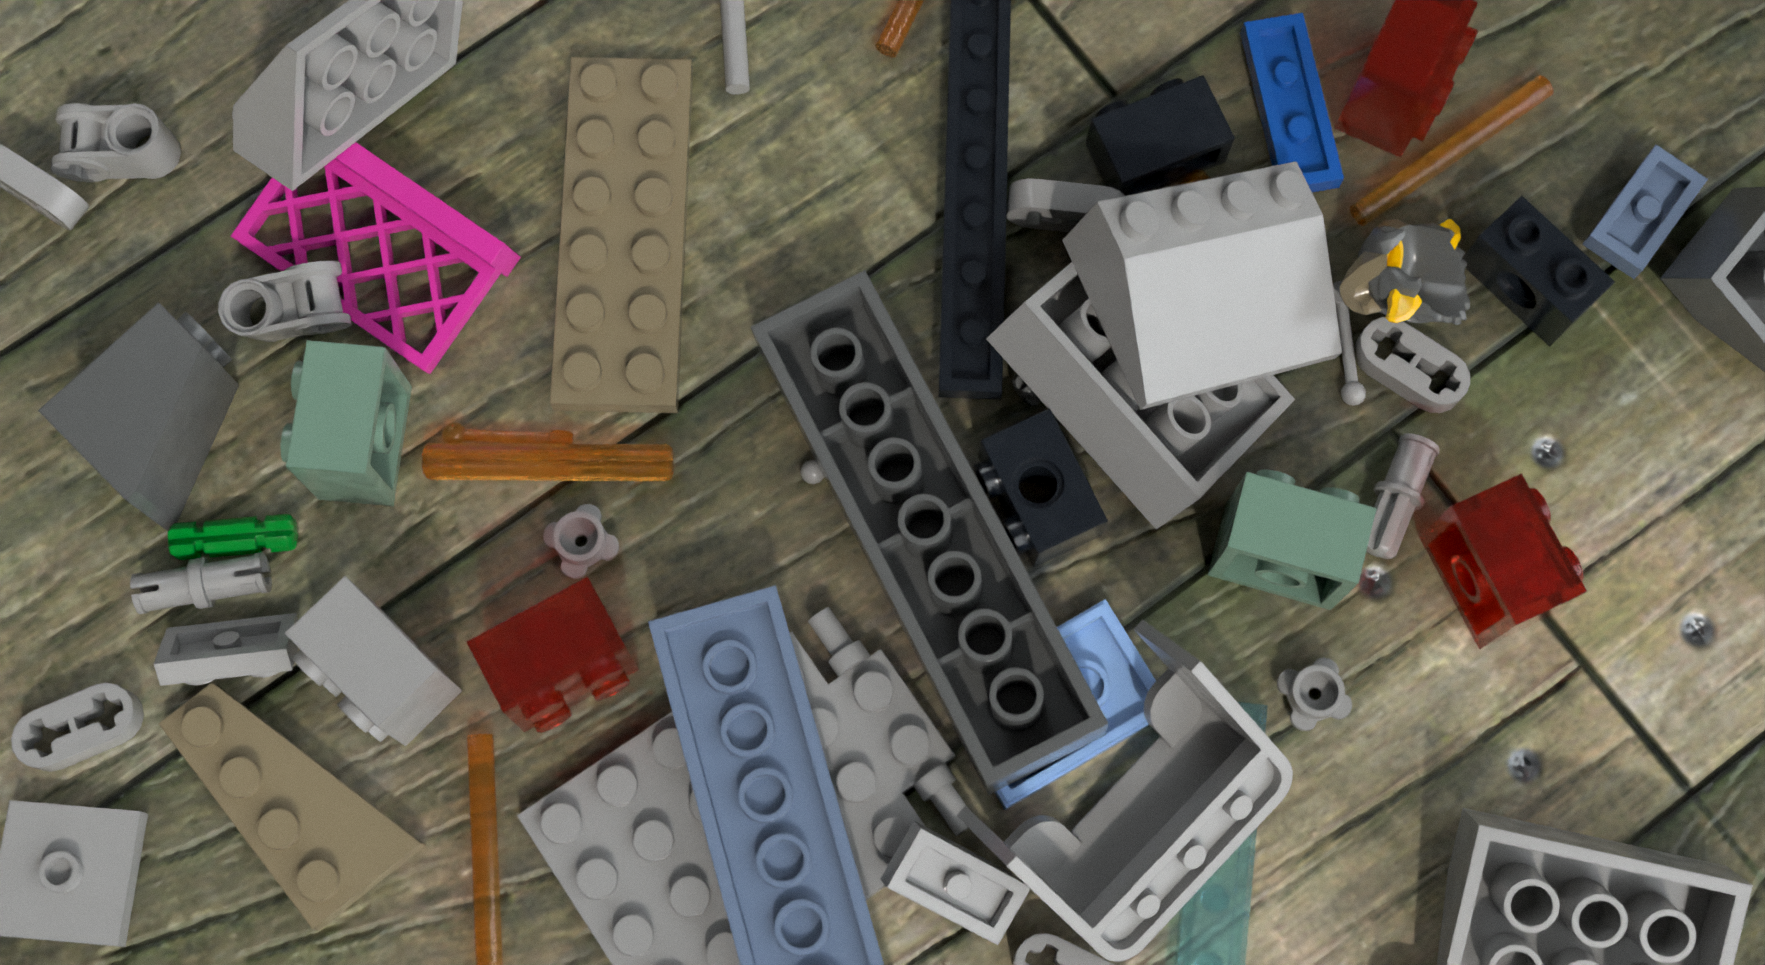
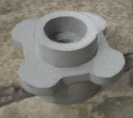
(586, 523)
(1325, 678)

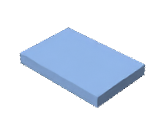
(1117, 682)

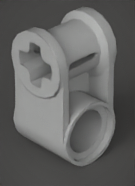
(103, 140)
(297, 303)

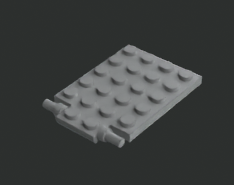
(634, 841)

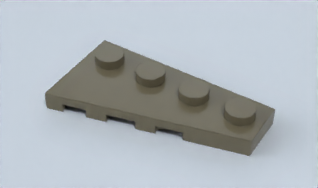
(296, 816)

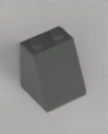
(149, 411)

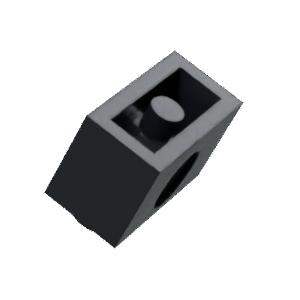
(1536, 271)
(1039, 452)

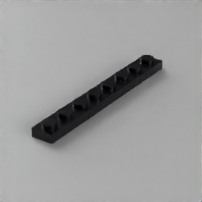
(975, 199)

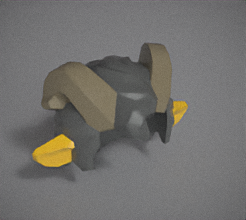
(1409, 274)

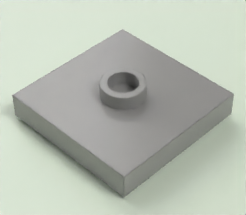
(69, 872)

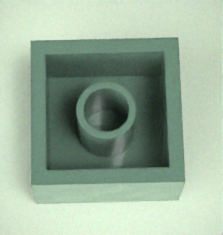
(347, 423)
(1292, 539)

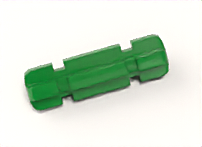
(232, 536)

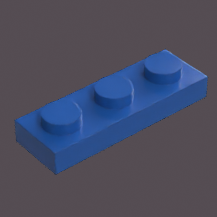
(1291, 98)

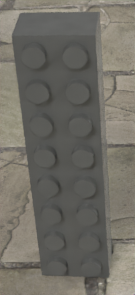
(929, 533)

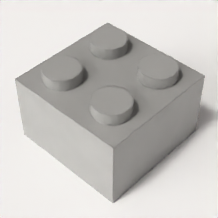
(363, 653)

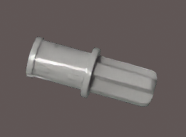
(1400, 493)

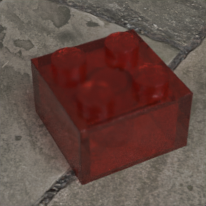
(1408, 72)
(1503, 560)
(554, 658)

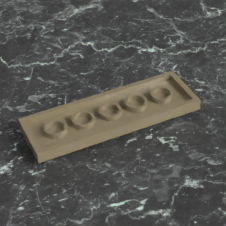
(622, 236)

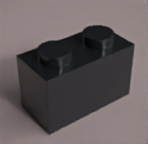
(1159, 137)

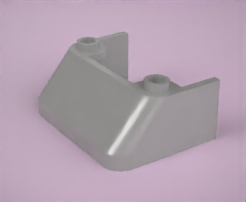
(1161, 822)

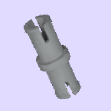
(201, 583)

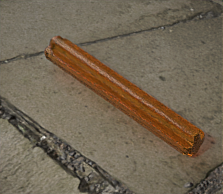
(548, 462)

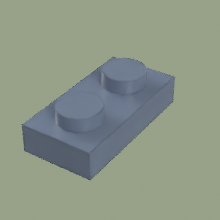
(1645, 212)

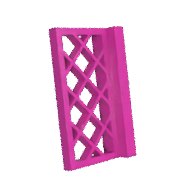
(417, 211)

